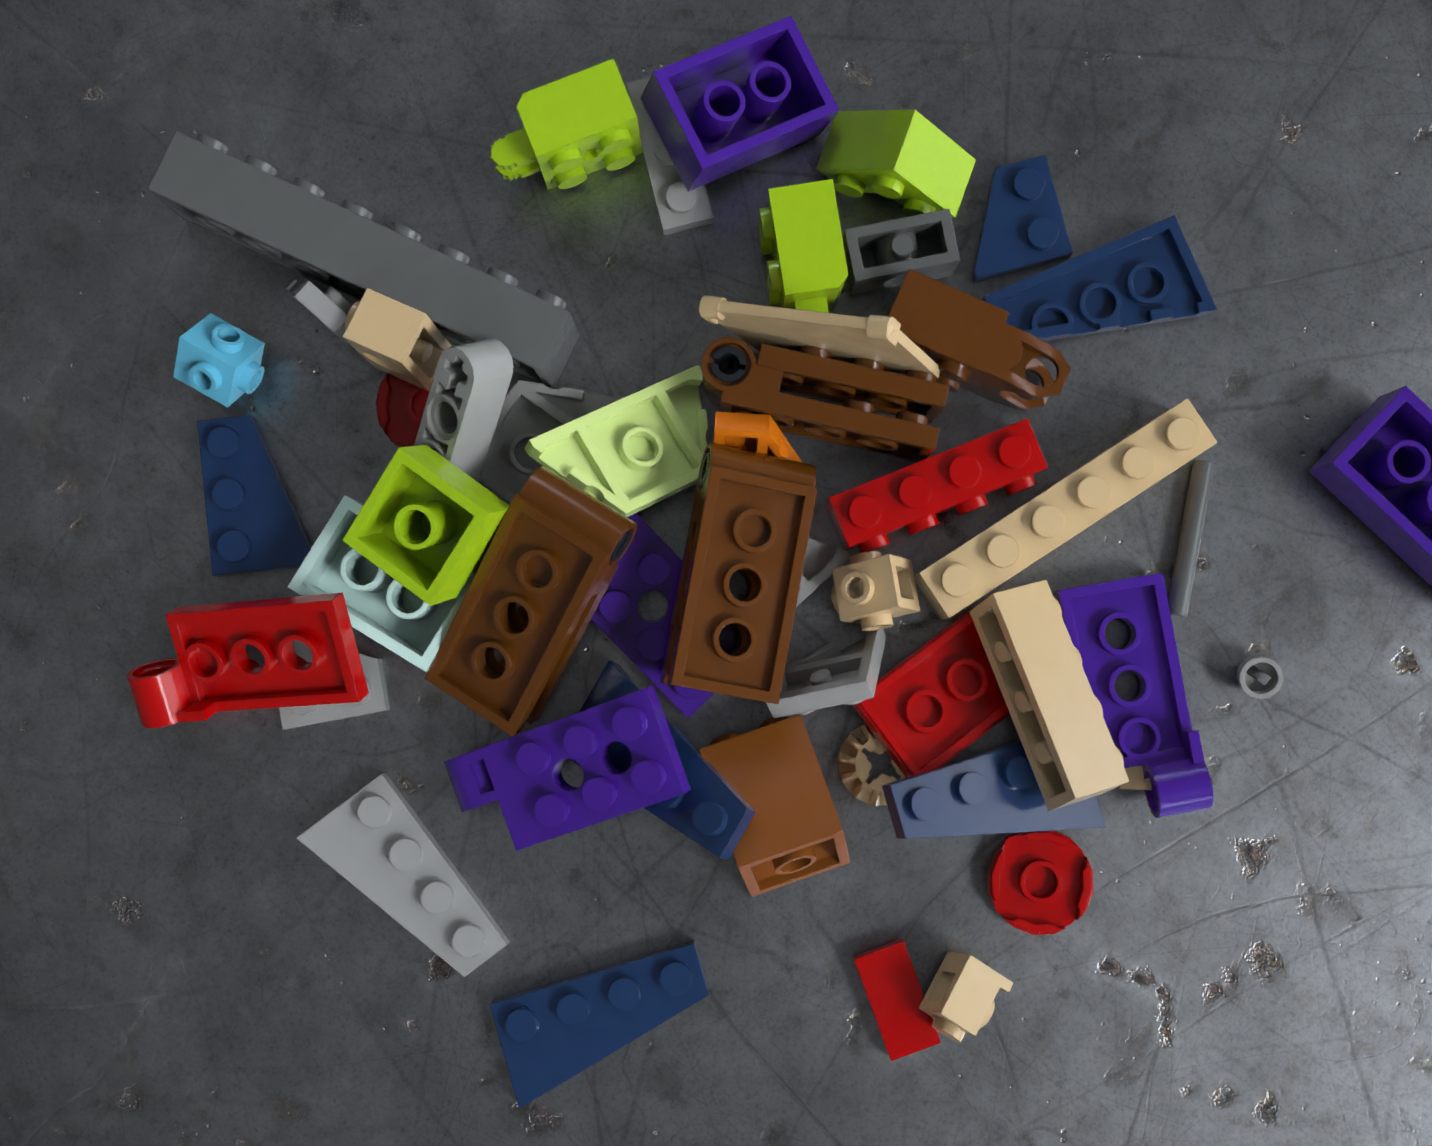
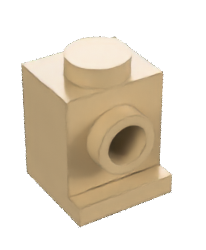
(962, 995)

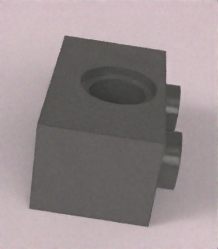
(885, 251)

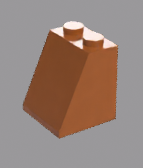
(795, 817)

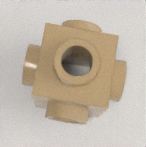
(874, 590)

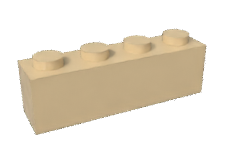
(1048, 695)

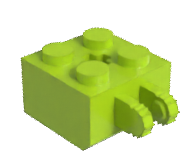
(571, 129)
(805, 246)

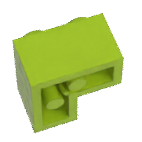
(897, 158)

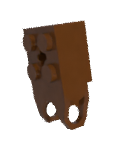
(976, 344)

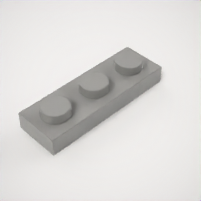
(675, 205)

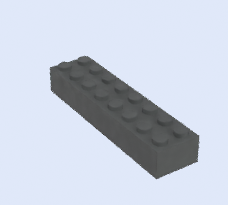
(354, 253)

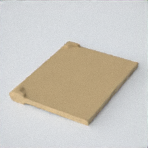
(842, 335)

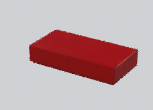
(896, 999)

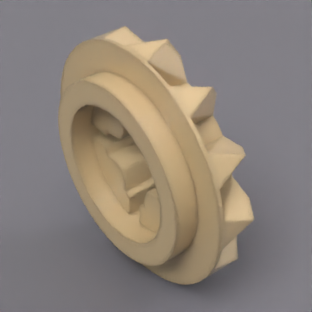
(855, 767)

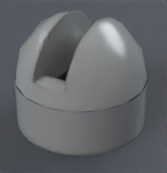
(1252, 685)

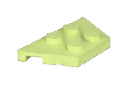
(633, 447)

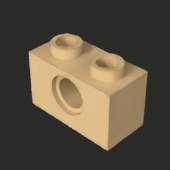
(395, 338)

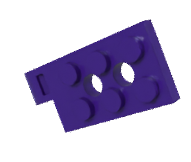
(643, 568)
(1157, 722)
(529, 780)

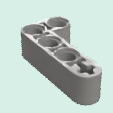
(466, 403)

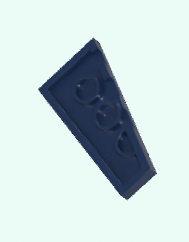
(1112, 287)
(586, 1017)

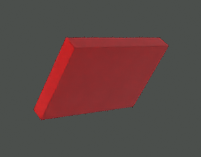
(935, 700)

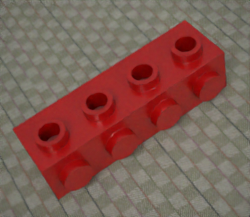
(935, 485)

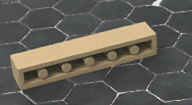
(1064, 509)

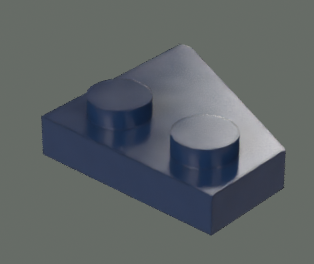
(1021, 222)

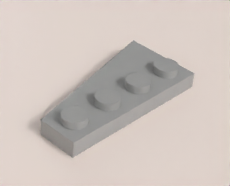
(400, 867)

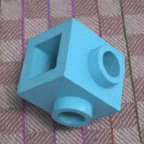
(219, 360)

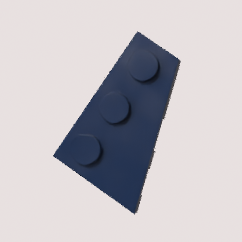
(245, 501)

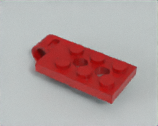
(218, 675)

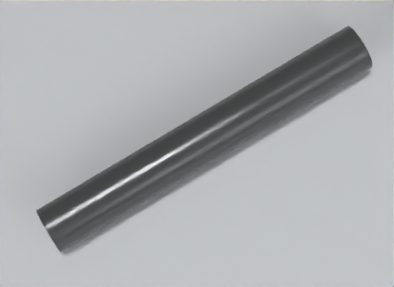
(1190, 537)

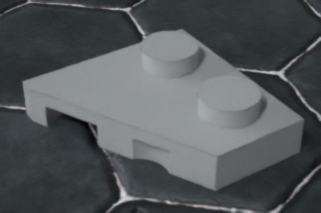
(327, 307)

